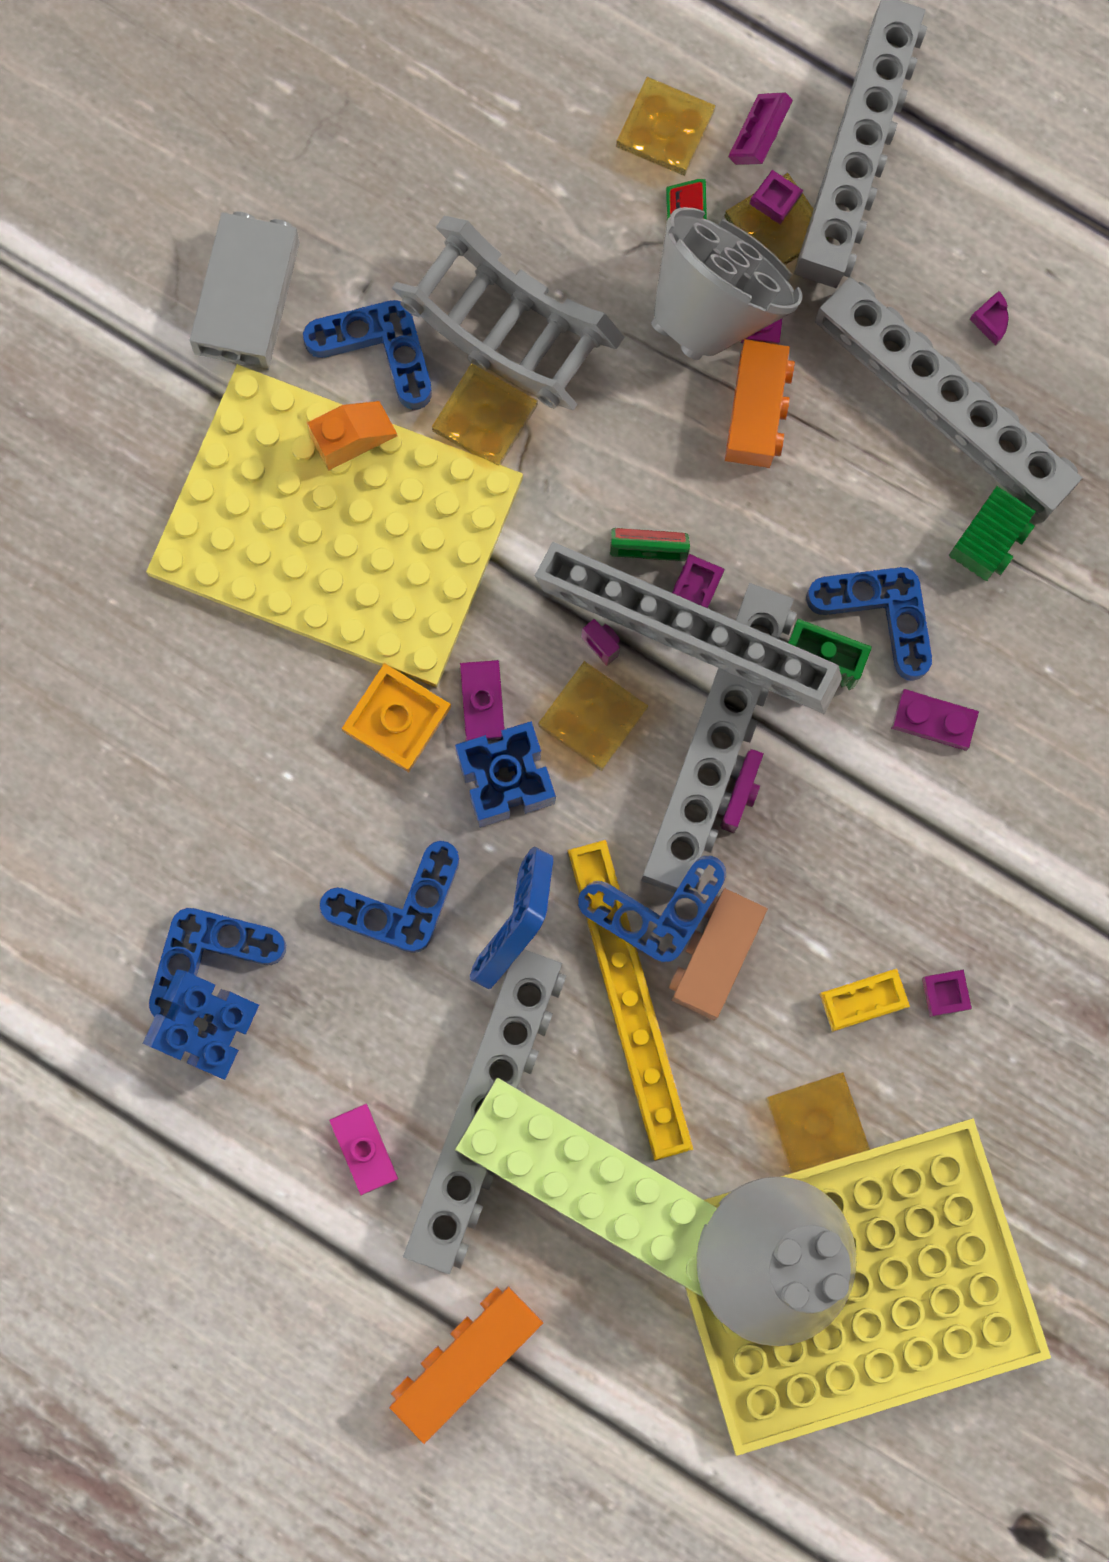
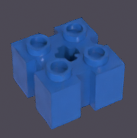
(517, 752)
(177, 1033)

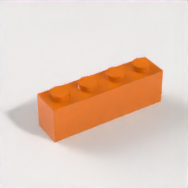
(465, 1364)

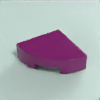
(992, 318)

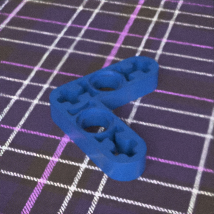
(379, 332)
(894, 605)
(397, 918)
(668, 922)
(523, 924)
(208, 940)

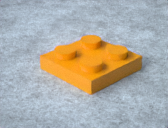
(396, 717)

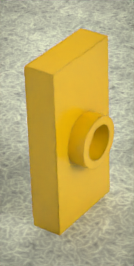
(864, 1000)

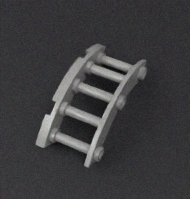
(525, 294)

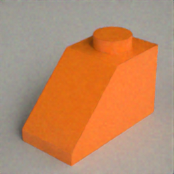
(350, 431)

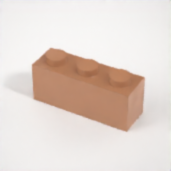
(717, 954)

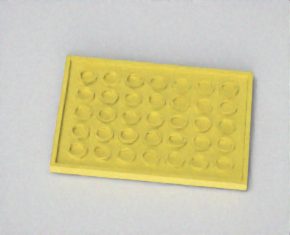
(349, 556)
(928, 1306)

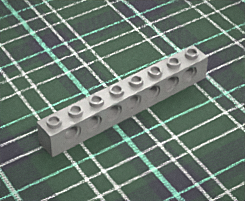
(892, 23)
(950, 418)
(689, 627)
(663, 870)
(526, 970)

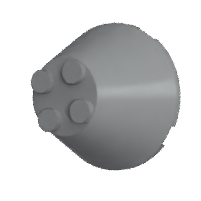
(717, 285)
(776, 1261)

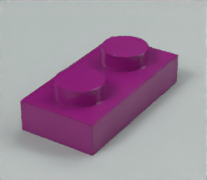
(935, 719)

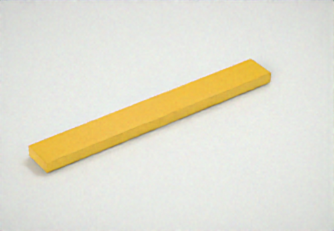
(633, 1012)

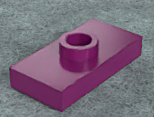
(760, 128)
(698, 581)
(482, 699)
(744, 791)

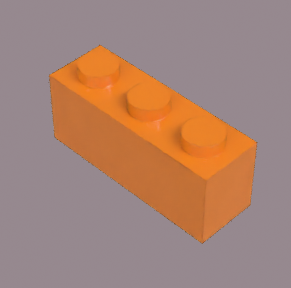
(759, 404)

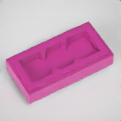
(363, 1149)

